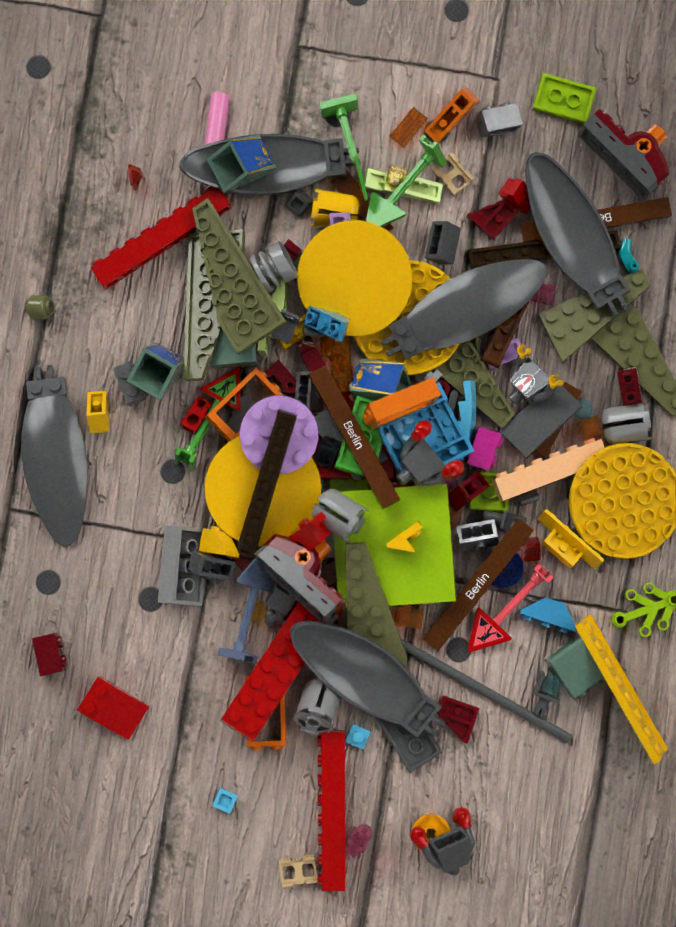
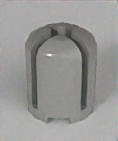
(626, 433)
(343, 506)
(308, 711)

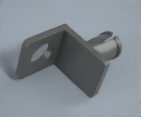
(286, 331)
(503, 519)
(544, 698)

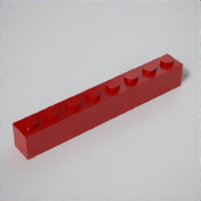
(154, 240)
(333, 811)

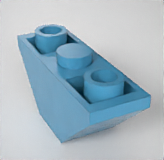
(327, 322)
(549, 613)

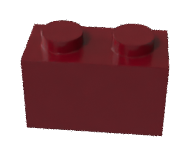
(49, 654)

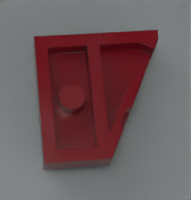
(493, 218)
(458, 716)

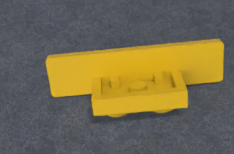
(566, 544)

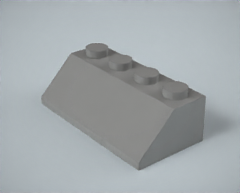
(176, 582)

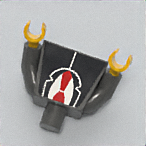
(530, 380)

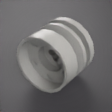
(275, 266)

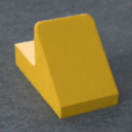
(401, 542)

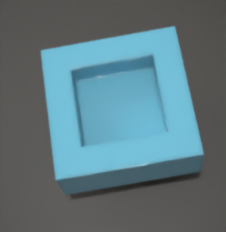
(358, 736)
(225, 800)

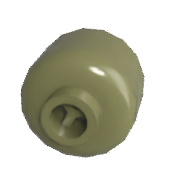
(39, 307)

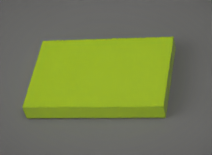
(564, 98)

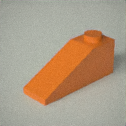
(452, 114)

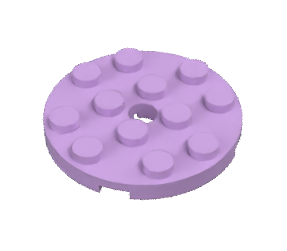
(258, 425)

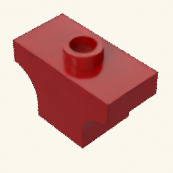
(516, 194)
(310, 531)

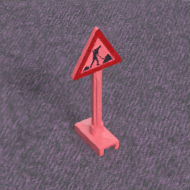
(486, 630)

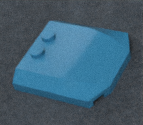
(446, 435)

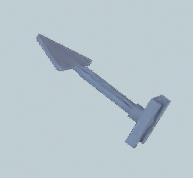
(257, 580)

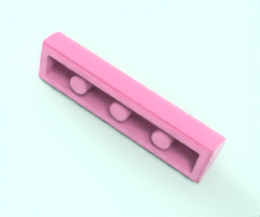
(217, 117)

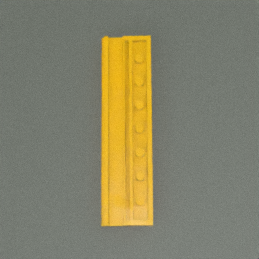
(622, 688)

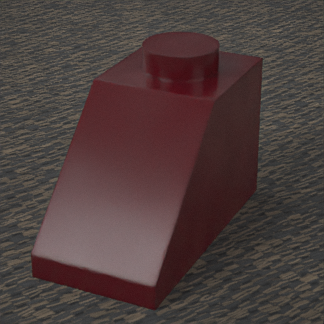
(467, 491)

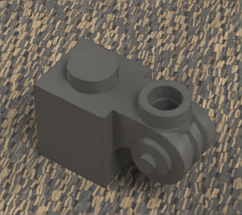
(282, 603)

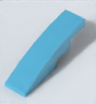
(468, 411)

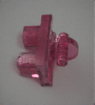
(358, 840)

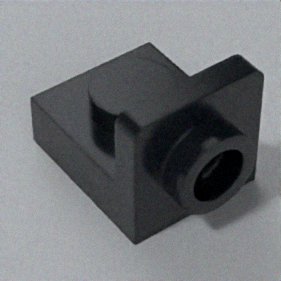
(327, 452)

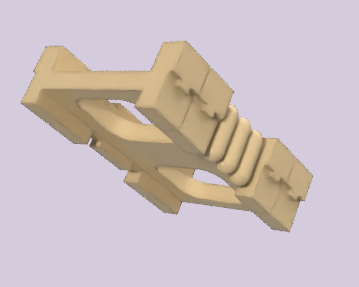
(457, 170)
(297, 864)

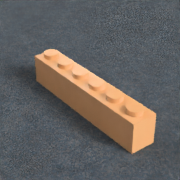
(544, 472)

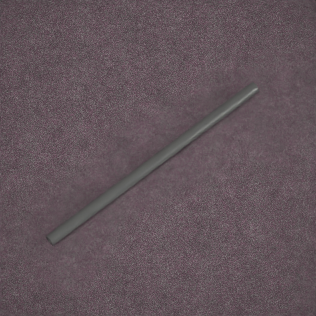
(486, 691)

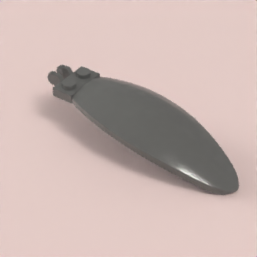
(298, 161)
(574, 232)
(467, 306)
(54, 457)
(365, 675)

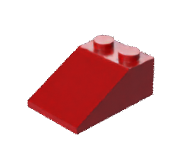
(113, 707)

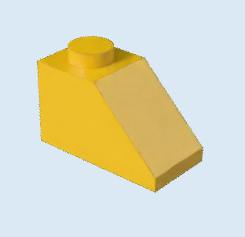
(98, 412)
(217, 542)

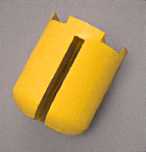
(334, 202)

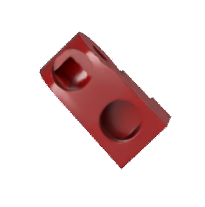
(196, 415)

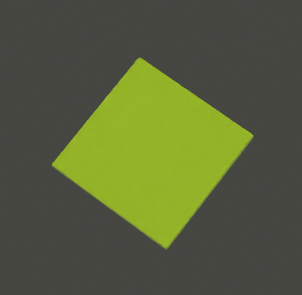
(405, 575)

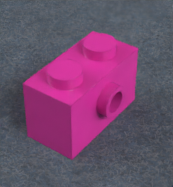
(484, 448)

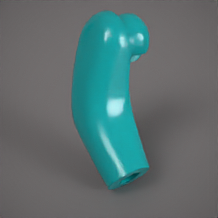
(626, 257)

